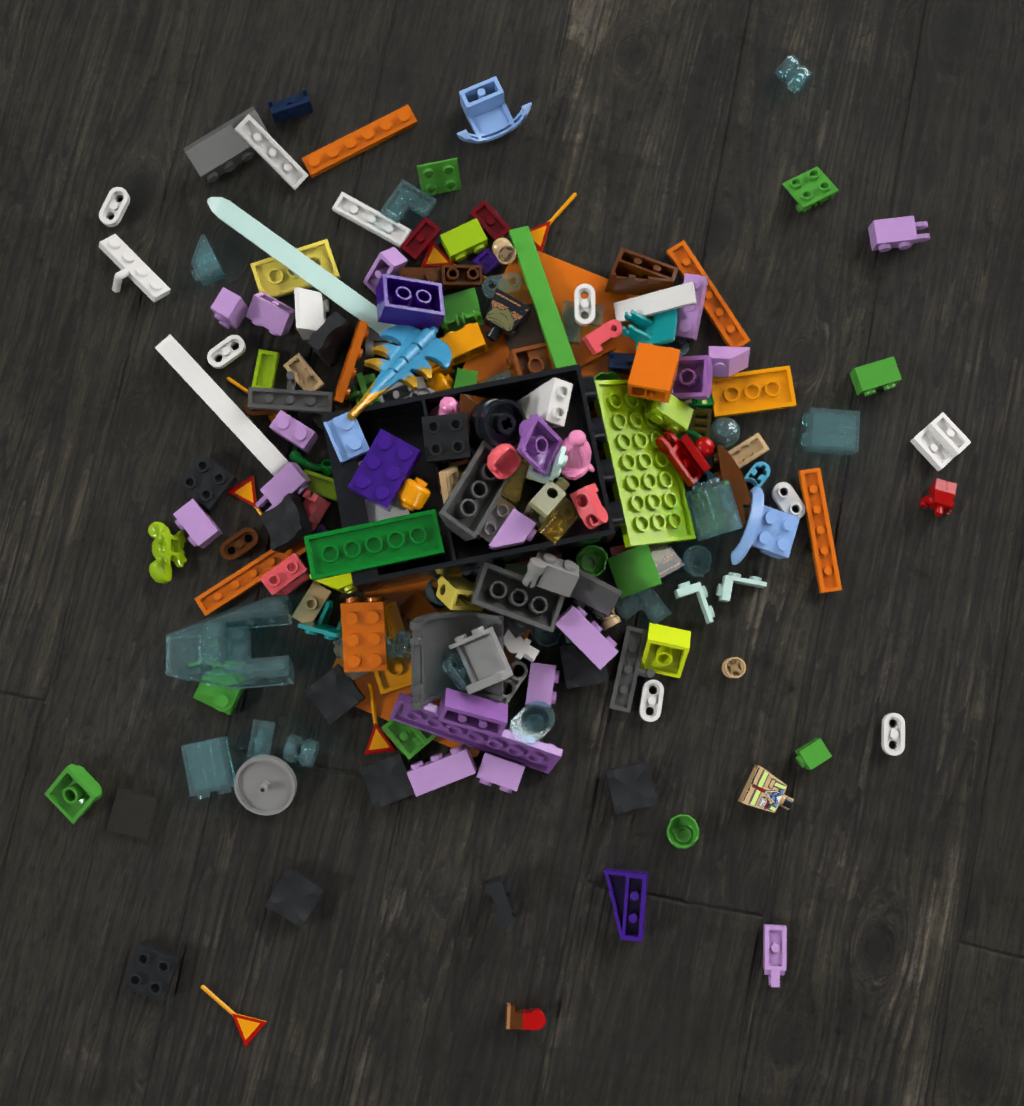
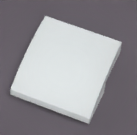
(940, 441)

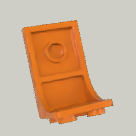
(364, 634)

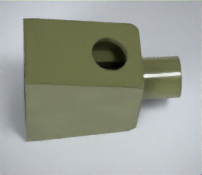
(546, 501)

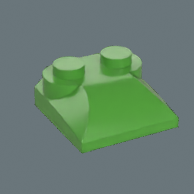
(218, 697)
(74, 792)

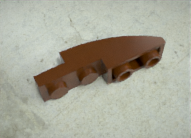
(451, 276)
(728, 469)

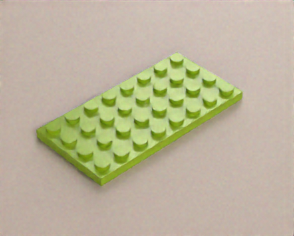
(645, 479)

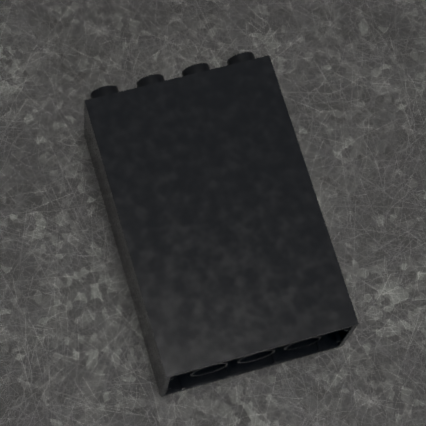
(404, 421)

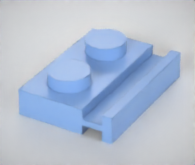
(346, 437)

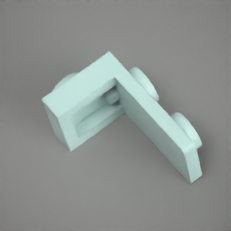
(554, 472)
(725, 588)
(701, 591)

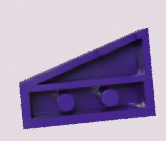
(629, 901)

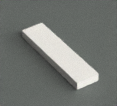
(271, 151)
(371, 219)
(657, 302)

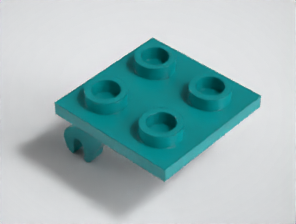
(654, 329)
(321, 626)

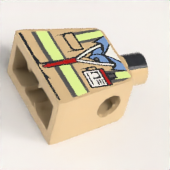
(765, 791)

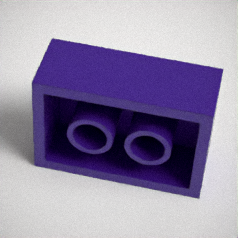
(409, 302)
(384, 470)

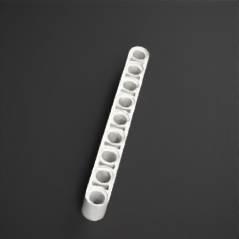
(222, 405)

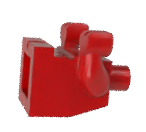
(940, 497)

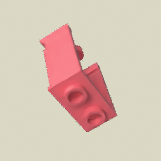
(286, 576)

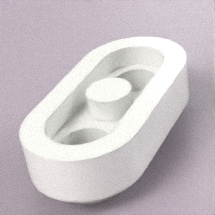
(115, 208)
(584, 305)
(226, 350)
(786, 502)
(651, 700)
(894, 734)

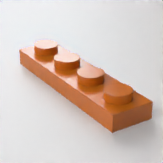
(354, 353)

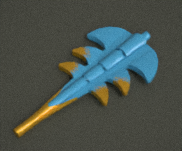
(408, 357)

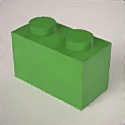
(875, 376)

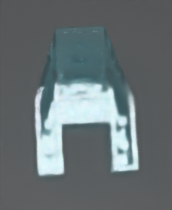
(220, 648)

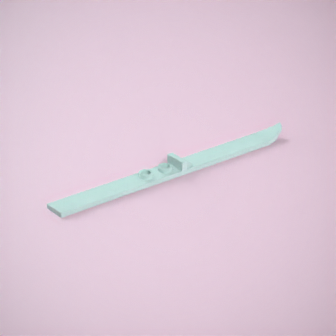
(297, 262)

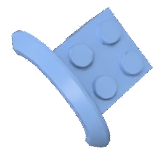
(488, 112)
(766, 530)

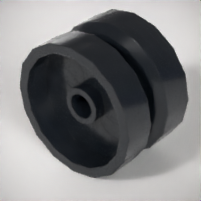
(496, 422)

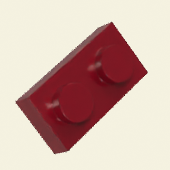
(490, 221)
(420, 239)

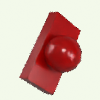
(701, 448)

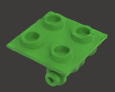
(439, 176)
(810, 189)
(460, 310)

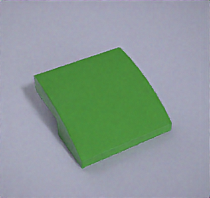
(634, 571)
(407, 738)

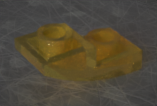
(559, 521)

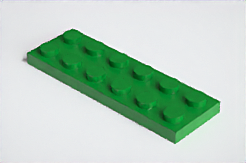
(374, 544)

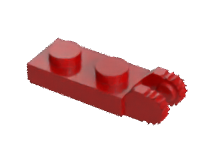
(679, 457)

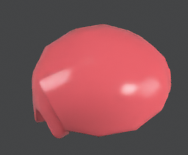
(503, 461)

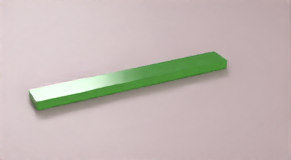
(542, 297)

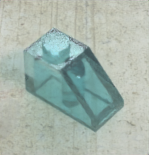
(205, 263)

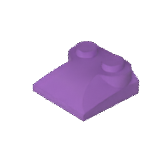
(693, 378)
(538, 443)

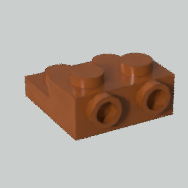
(529, 359)

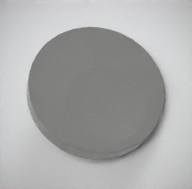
(265, 785)

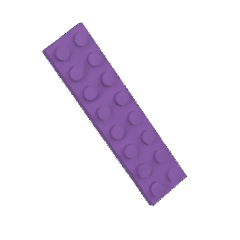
(536, 755)

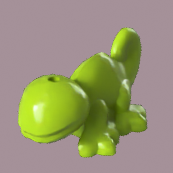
(165, 548)

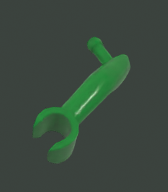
(324, 467)

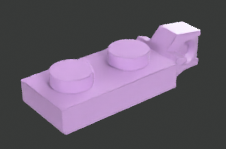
(774, 952)

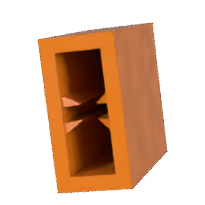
(653, 372)

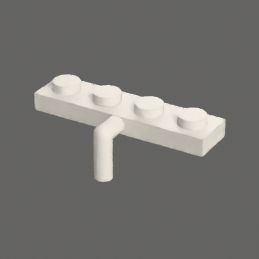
(134, 268)

